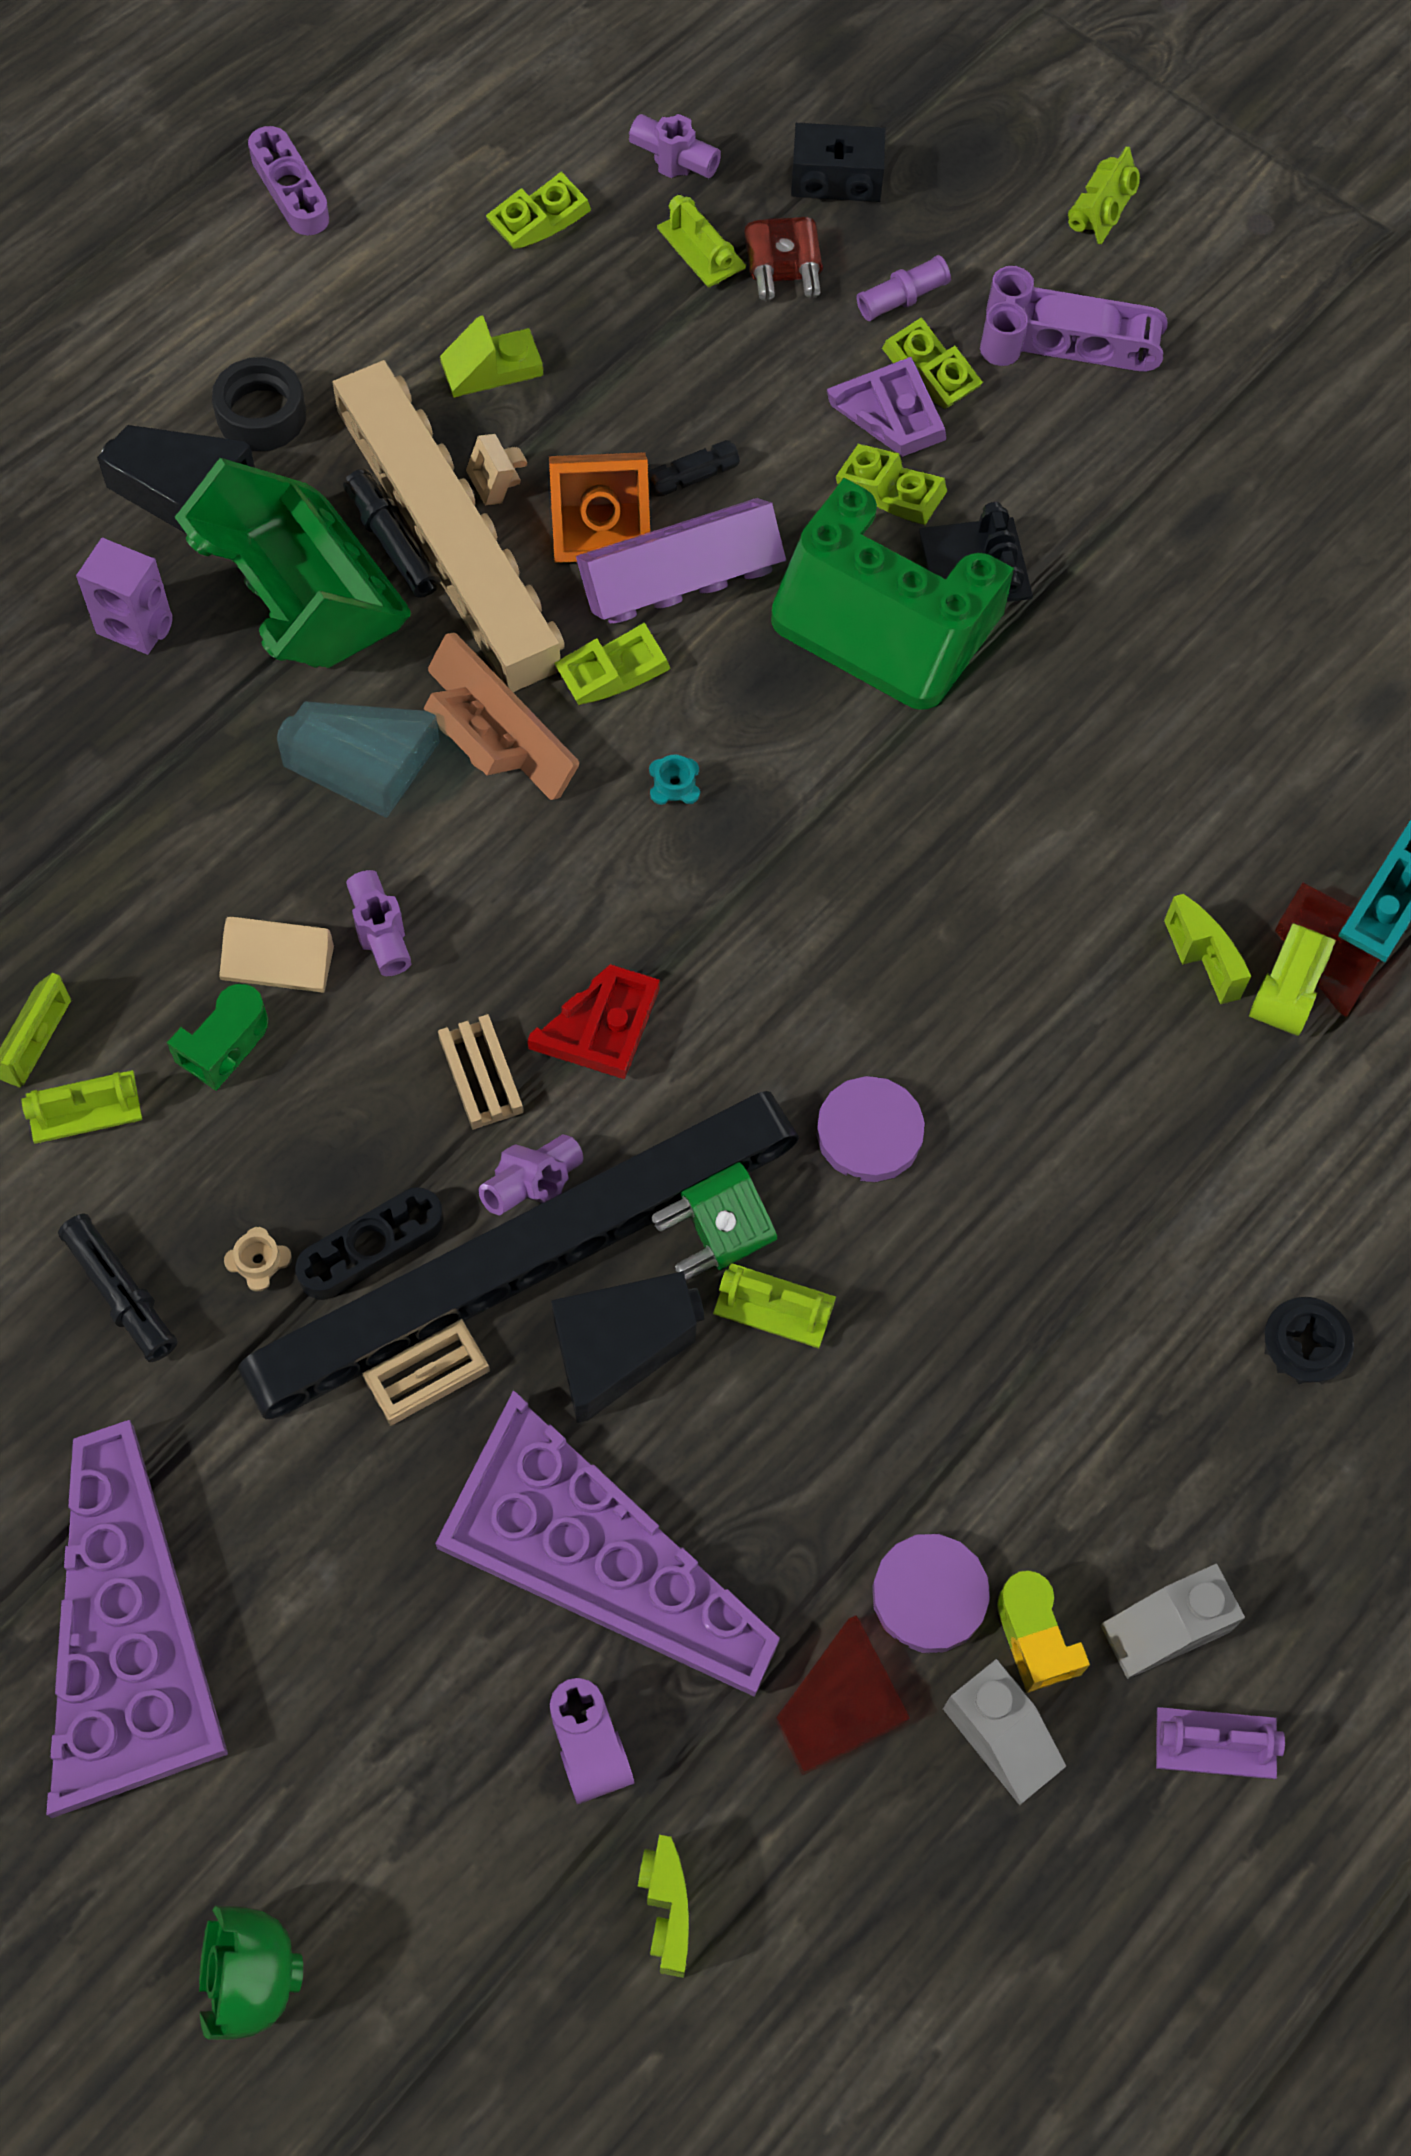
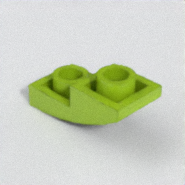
(535, 217)
(943, 371)
(895, 488)
(664, 1878)

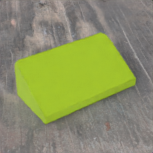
(33, 1030)

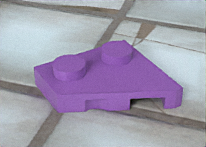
(891, 407)

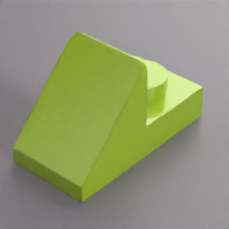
(486, 362)

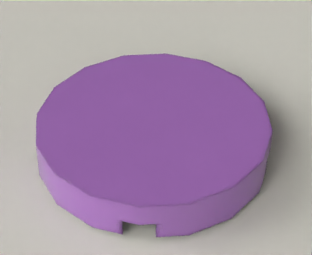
(870, 1128)
(930, 1593)

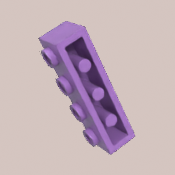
(681, 560)

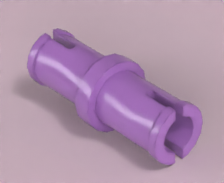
(903, 288)

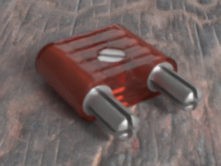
(784, 251)

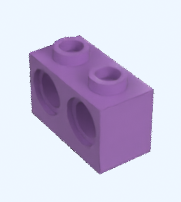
(125, 596)

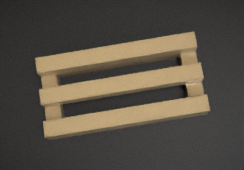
(467, 1034)
(436, 1390)

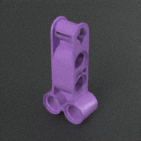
(1067, 325)

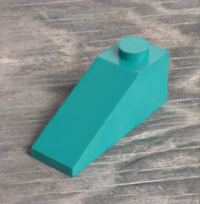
(1385, 906)

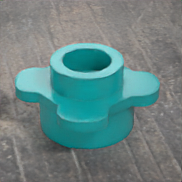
(671, 768)

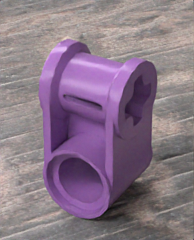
(592, 1748)

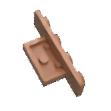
(493, 722)

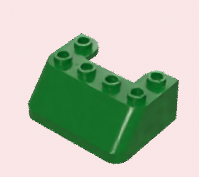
(298, 558)
(882, 611)

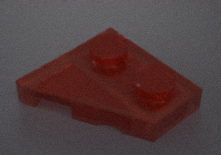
(1347, 965)
(840, 1702)

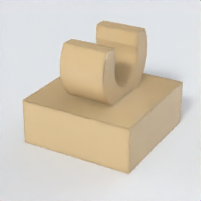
(494, 468)

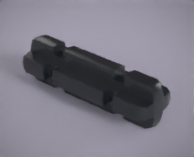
(693, 468)

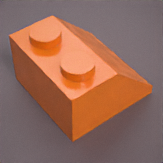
(597, 501)

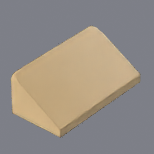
(276, 954)

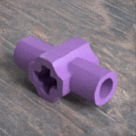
(674, 146)
(382, 939)
(530, 1174)

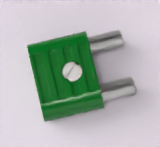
(725, 1217)

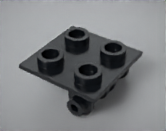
(991, 535)

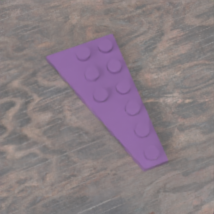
(580, 1542)
(127, 1655)

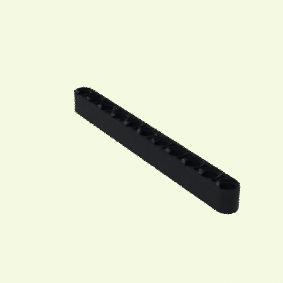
(510, 1257)

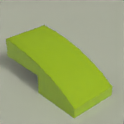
(618, 666)
(1202, 938)

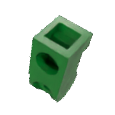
(223, 1037)

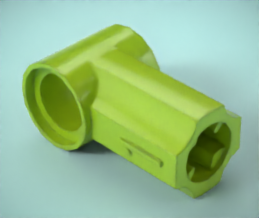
(1289, 990)

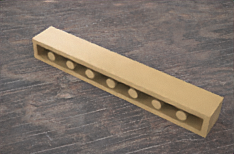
(448, 527)

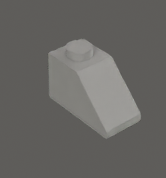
(1173, 1621)
(1005, 1731)

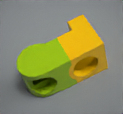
(1034, 1634)

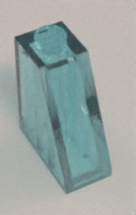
(359, 750)

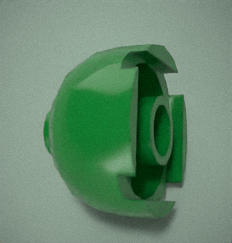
(246, 1972)

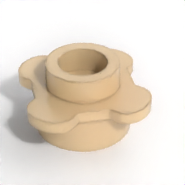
(254, 1243)

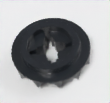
(1328, 1329)

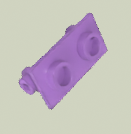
(1218, 1743)

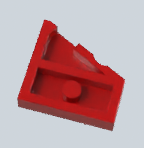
(601, 1023)

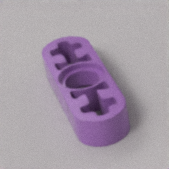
(288, 197)

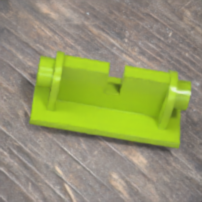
(1106, 195)
(699, 243)
(82, 1107)
(774, 1305)

